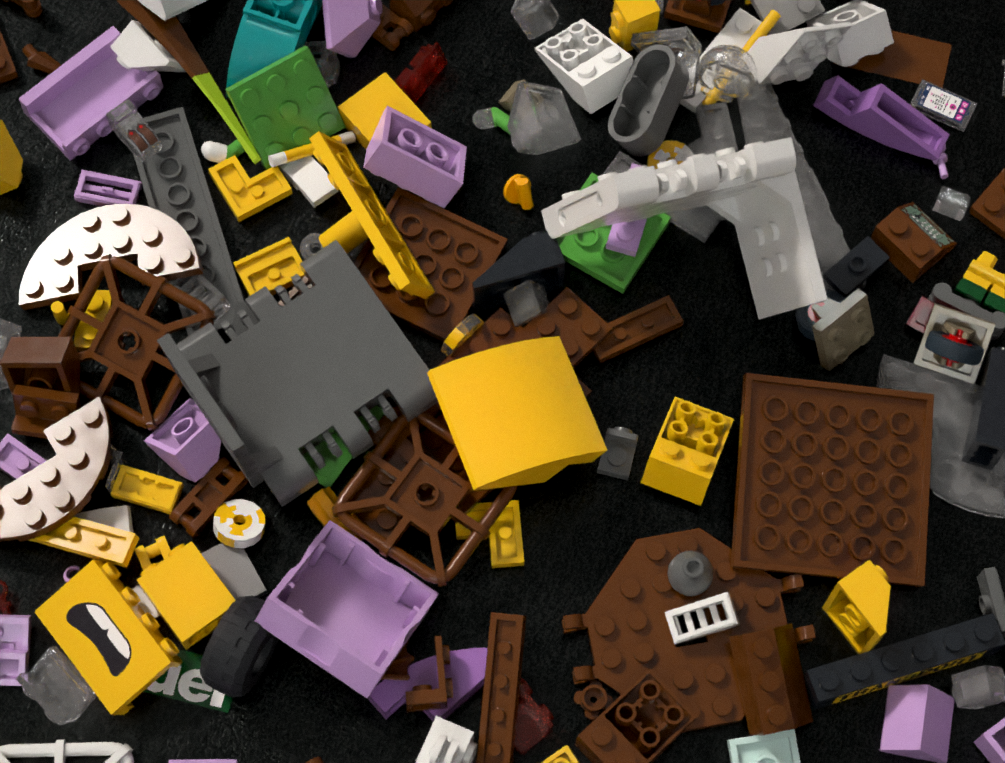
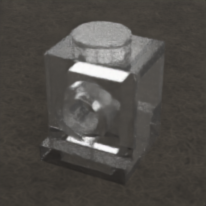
(327, 64)

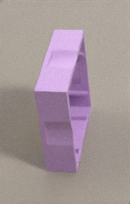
(346, 608)

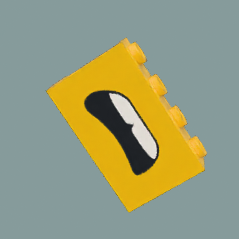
(108, 635)

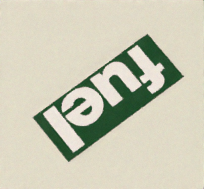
(187, 685)

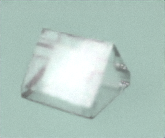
(951, 203)

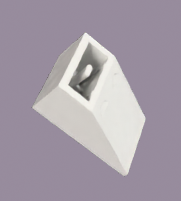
(794, 52)
(586, 64)

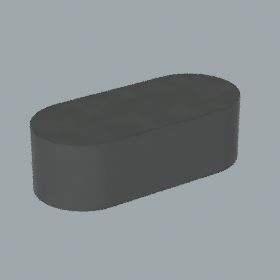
(648, 100)

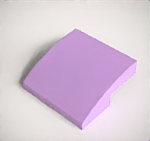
(14, 647)

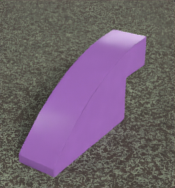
(881, 117)
(467, 674)

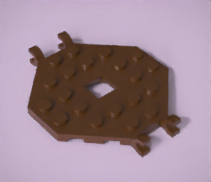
(632, 632)

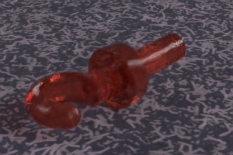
(4, 605)

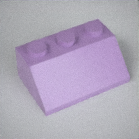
(416, 157)

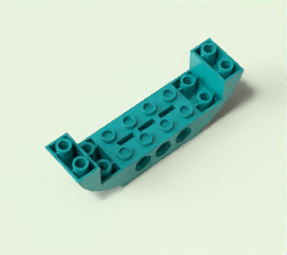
(269, 33)

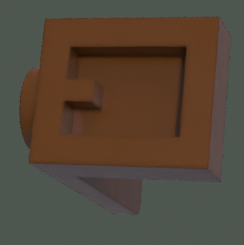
(423, 696)

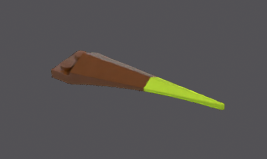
(178, 44)

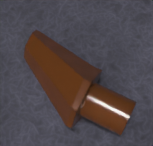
(40, 60)

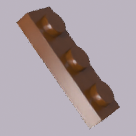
(639, 328)

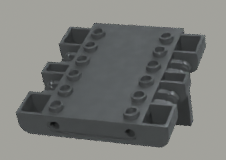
(302, 374)

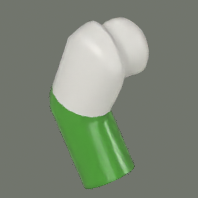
(219, 152)

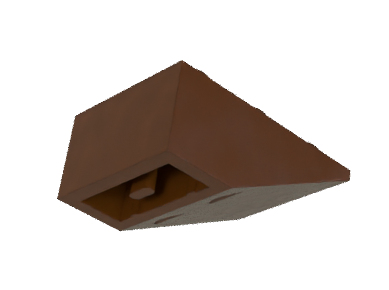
(636, 724)

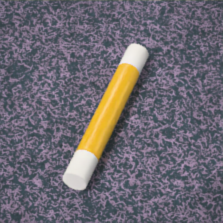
(305, 150)

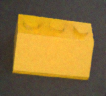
(861, 606)

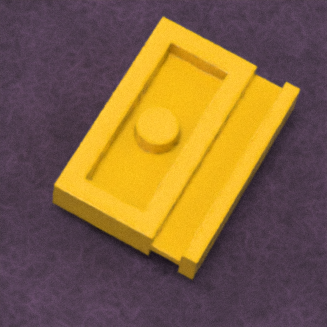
(270, 267)

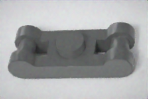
(943, 296)

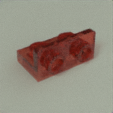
(532, 720)

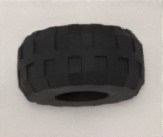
(238, 649)

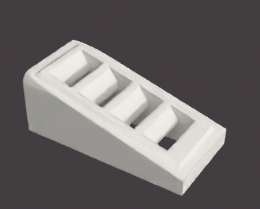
(724, 599)

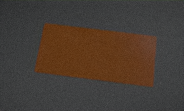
(909, 60)

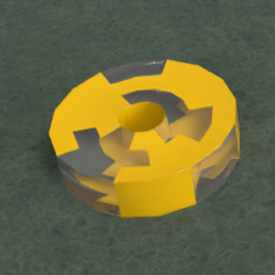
(461, 334)

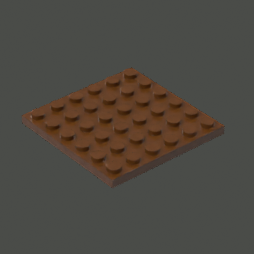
(832, 479)

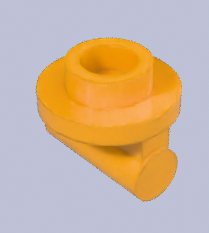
(518, 191)

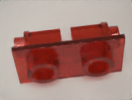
(426, 66)

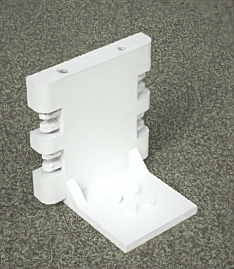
(747, 187)

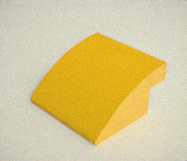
(517, 413)

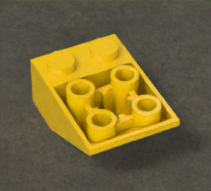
(687, 451)

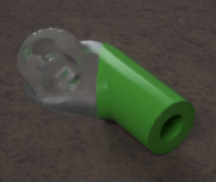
(491, 118)

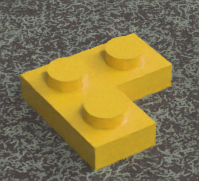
(248, 194)
(505, 535)

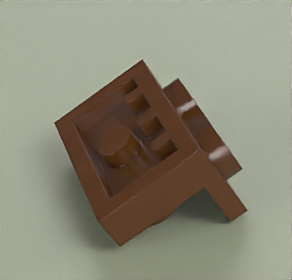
(40, 409)

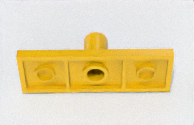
(367, 219)

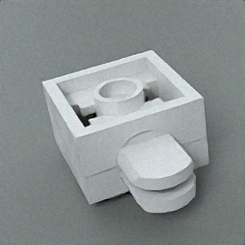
(448, 744)

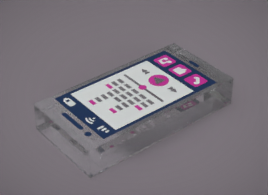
(943, 105)

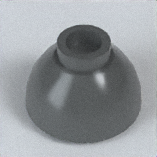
(690, 573)

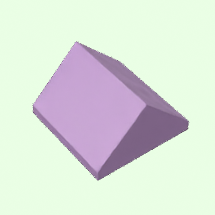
(917, 722)

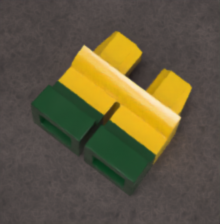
(982, 278)

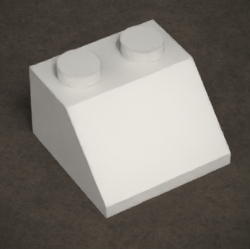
(866, 36)

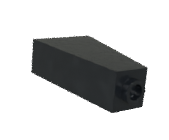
(986, 429)

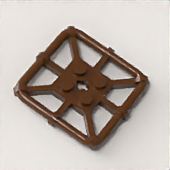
(123, 321)
(404, 501)

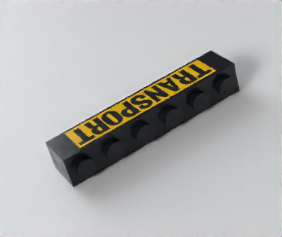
(903, 661)

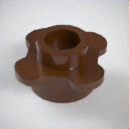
(593, 690)

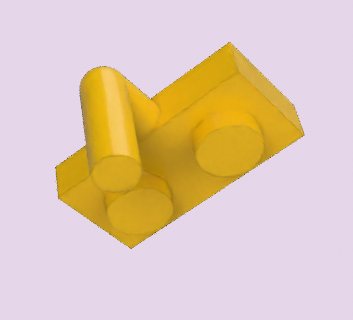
(85, 333)

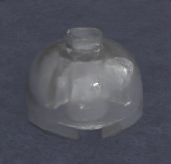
(727, 73)

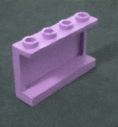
(76, 96)

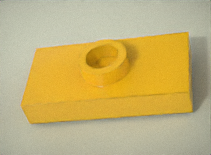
(147, 489)

